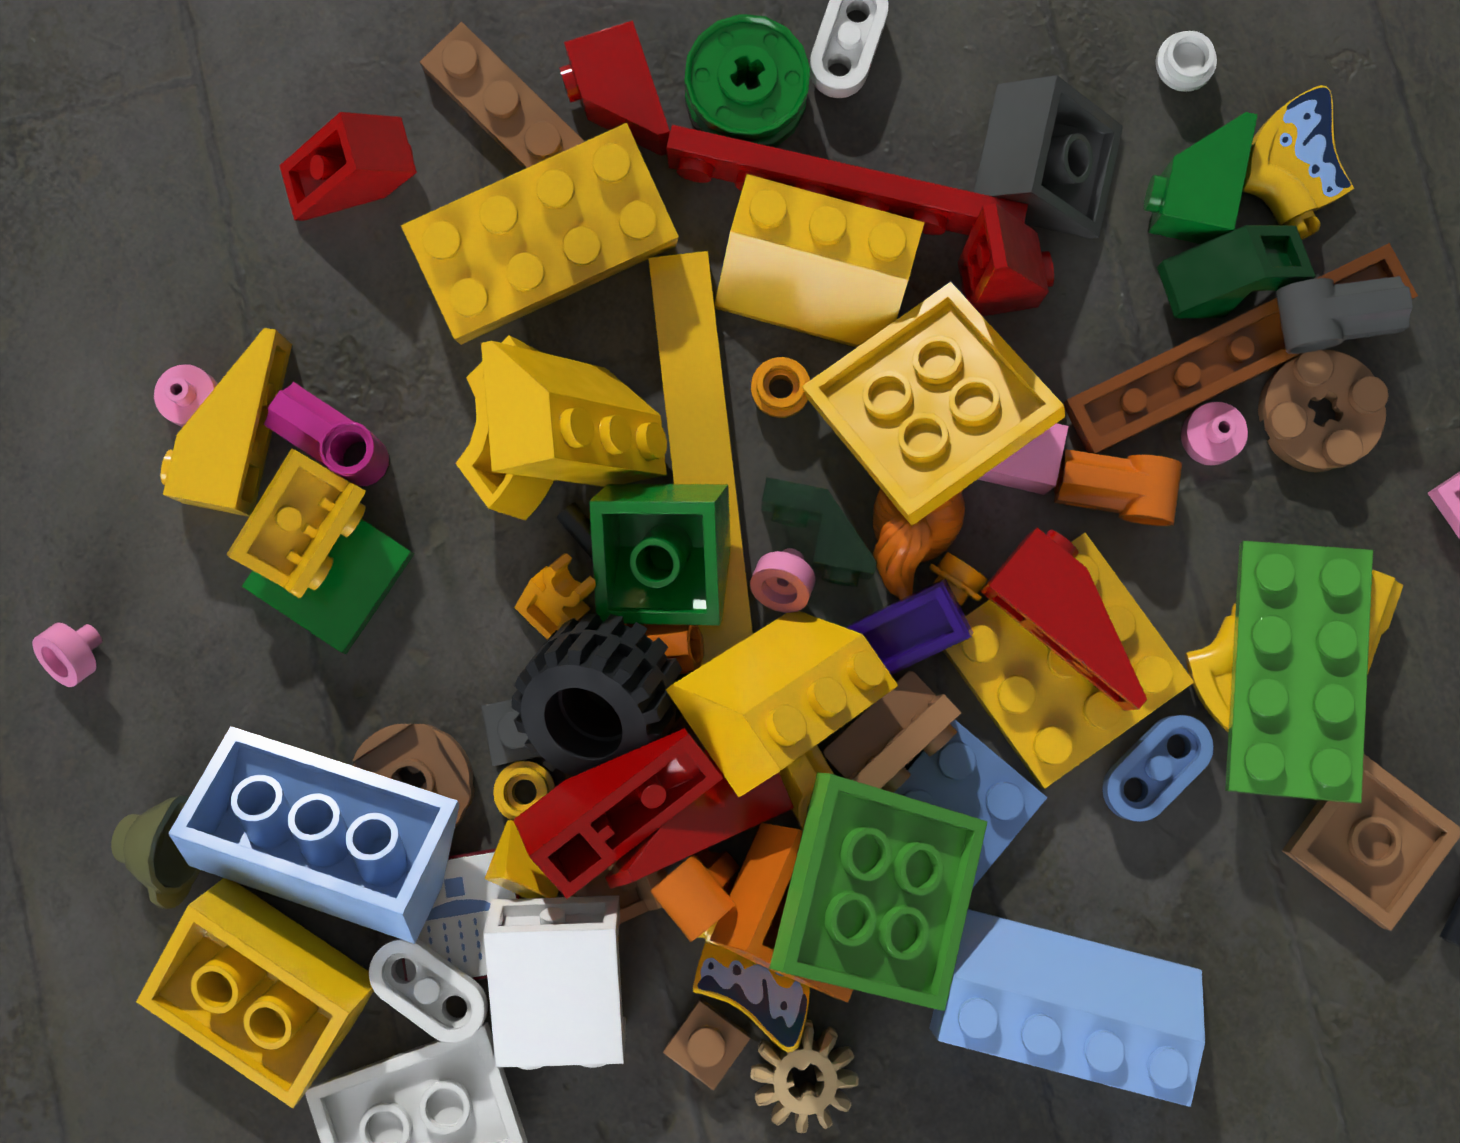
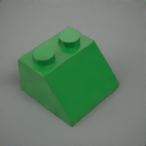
(661, 552)

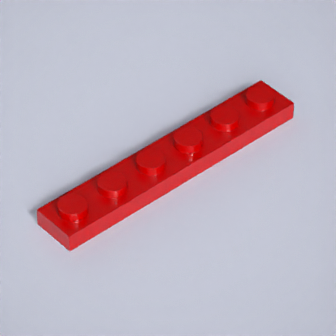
(706, 156)

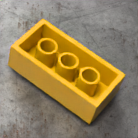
(541, 234)

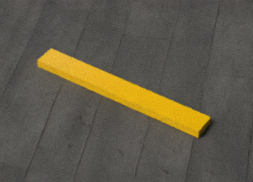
(699, 414)

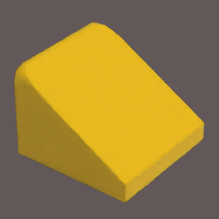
(515, 869)

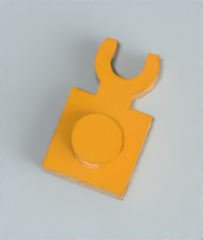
(554, 597)

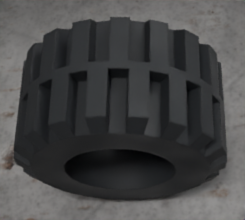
(611, 662)

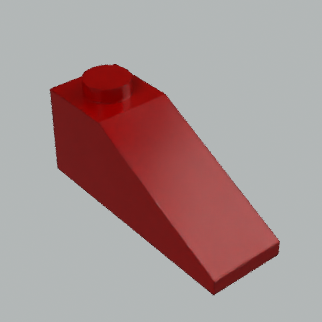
(1004, 264)
(1061, 607)
(613, 808)
(701, 824)

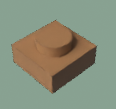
(706, 1043)

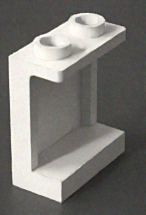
(555, 981)

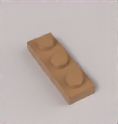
(497, 98)

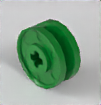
(752, 51)

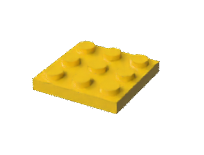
(933, 402)
(1041, 701)

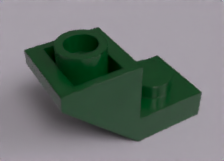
(1223, 271)

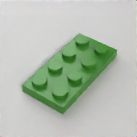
(1299, 671)

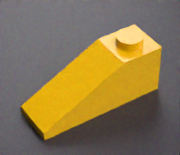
(225, 442)

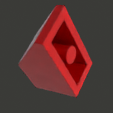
(616, 85)
(347, 164)

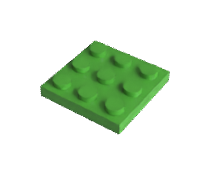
(879, 893)

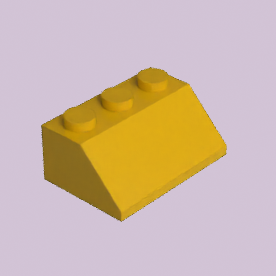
(816, 262)
(567, 420)
(779, 695)
(256, 990)

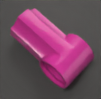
(326, 434)

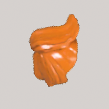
(905, 546)

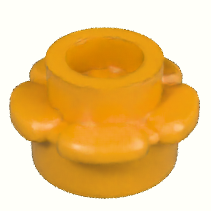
(960, 576)

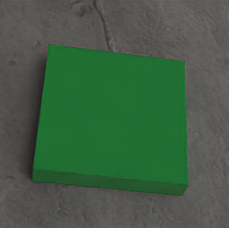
(357, 583)

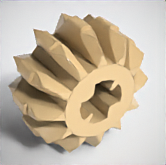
(807, 1098)

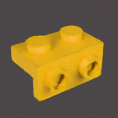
(298, 524)

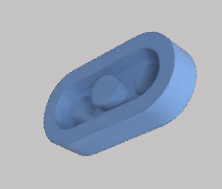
(1156, 769)

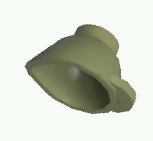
(151, 854)

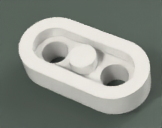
(848, 44)
(426, 995)

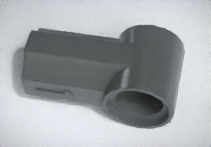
(1324, 314)

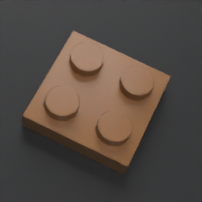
(1376, 849)

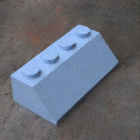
(319, 833)
(1075, 1008)

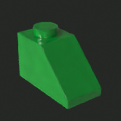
(1202, 185)

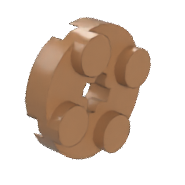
(1355, 398)
(420, 750)

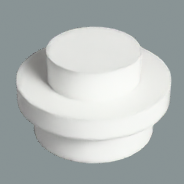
(1186, 61)

